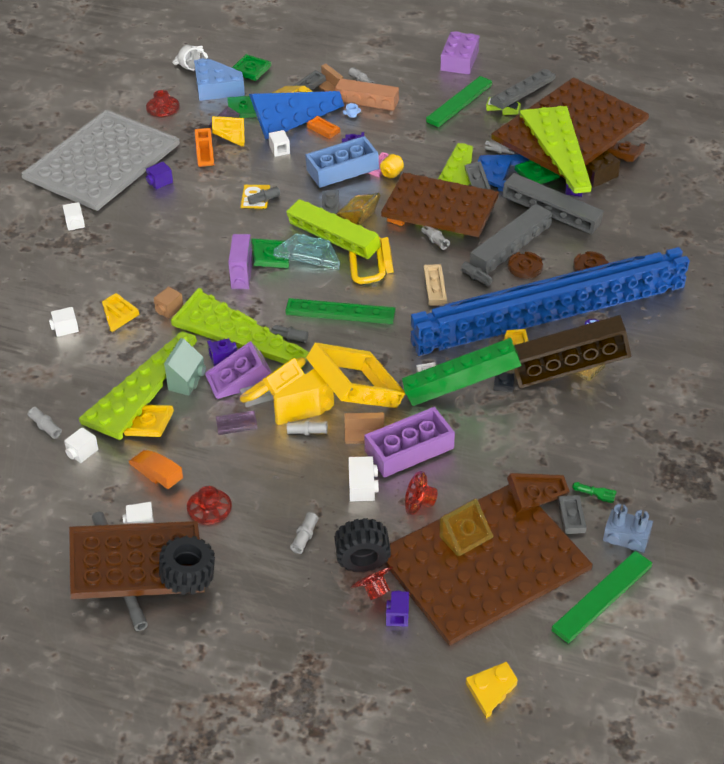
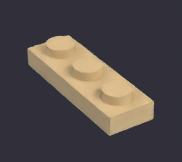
(435, 285)

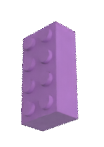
(409, 441)

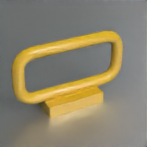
(384, 264)
(277, 380)

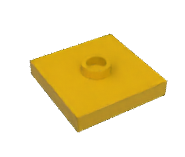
(151, 421)

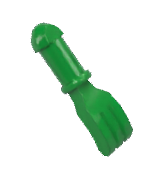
(601, 493)

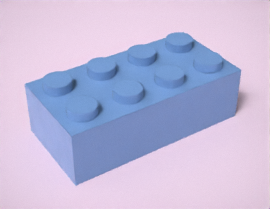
(342, 161)

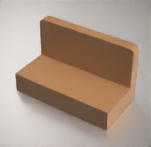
(332, 78)
(360, 424)

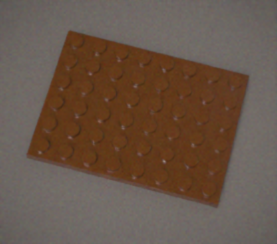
(596, 119)
(491, 580)

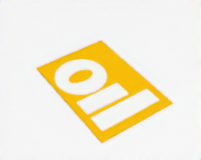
(250, 190)

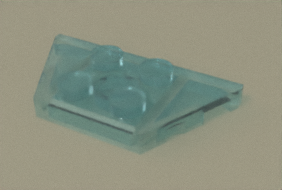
(308, 250)

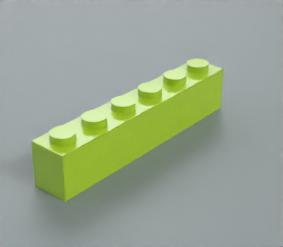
(333, 228)

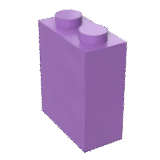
(240, 261)

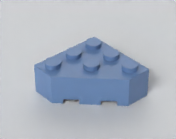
(217, 80)

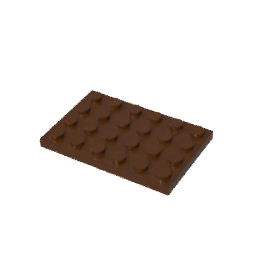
(440, 204)
(121, 558)

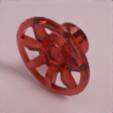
(162, 101)
(422, 494)
(208, 501)
(374, 584)

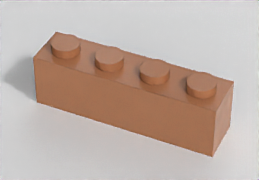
(368, 94)

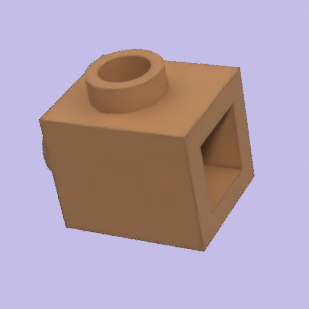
(168, 302)

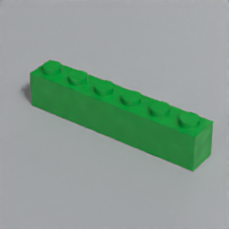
(461, 372)

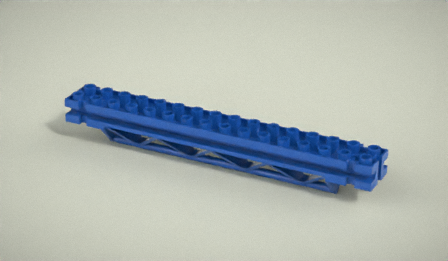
(548, 300)

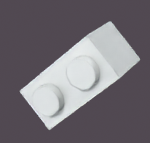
(361, 479)

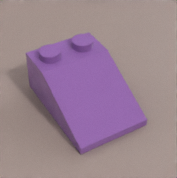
(238, 371)

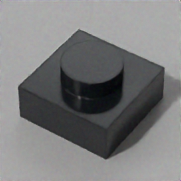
(504, 382)

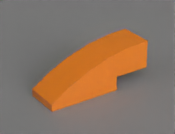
(204, 147)
(157, 468)

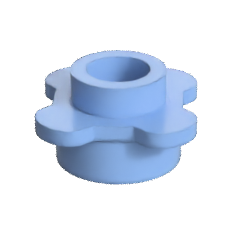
(351, 110)

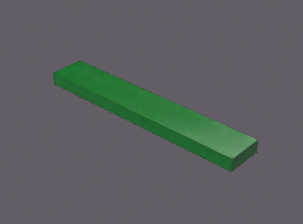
(459, 101)
(340, 311)
(601, 597)

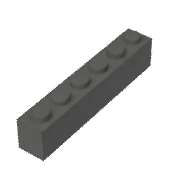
(562, 206)
(511, 238)

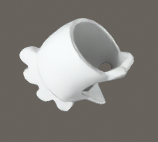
(187, 56)

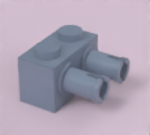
(627, 529)

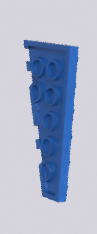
(292, 109)

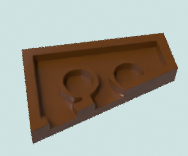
(626, 151)
(536, 489)

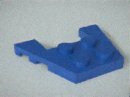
(497, 167)

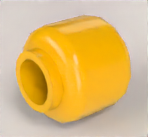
(392, 166)

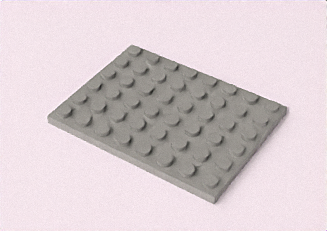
(100, 159)

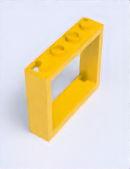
(328, 359)

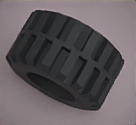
(362, 545)
(186, 578)

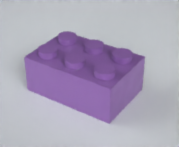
(460, 52)

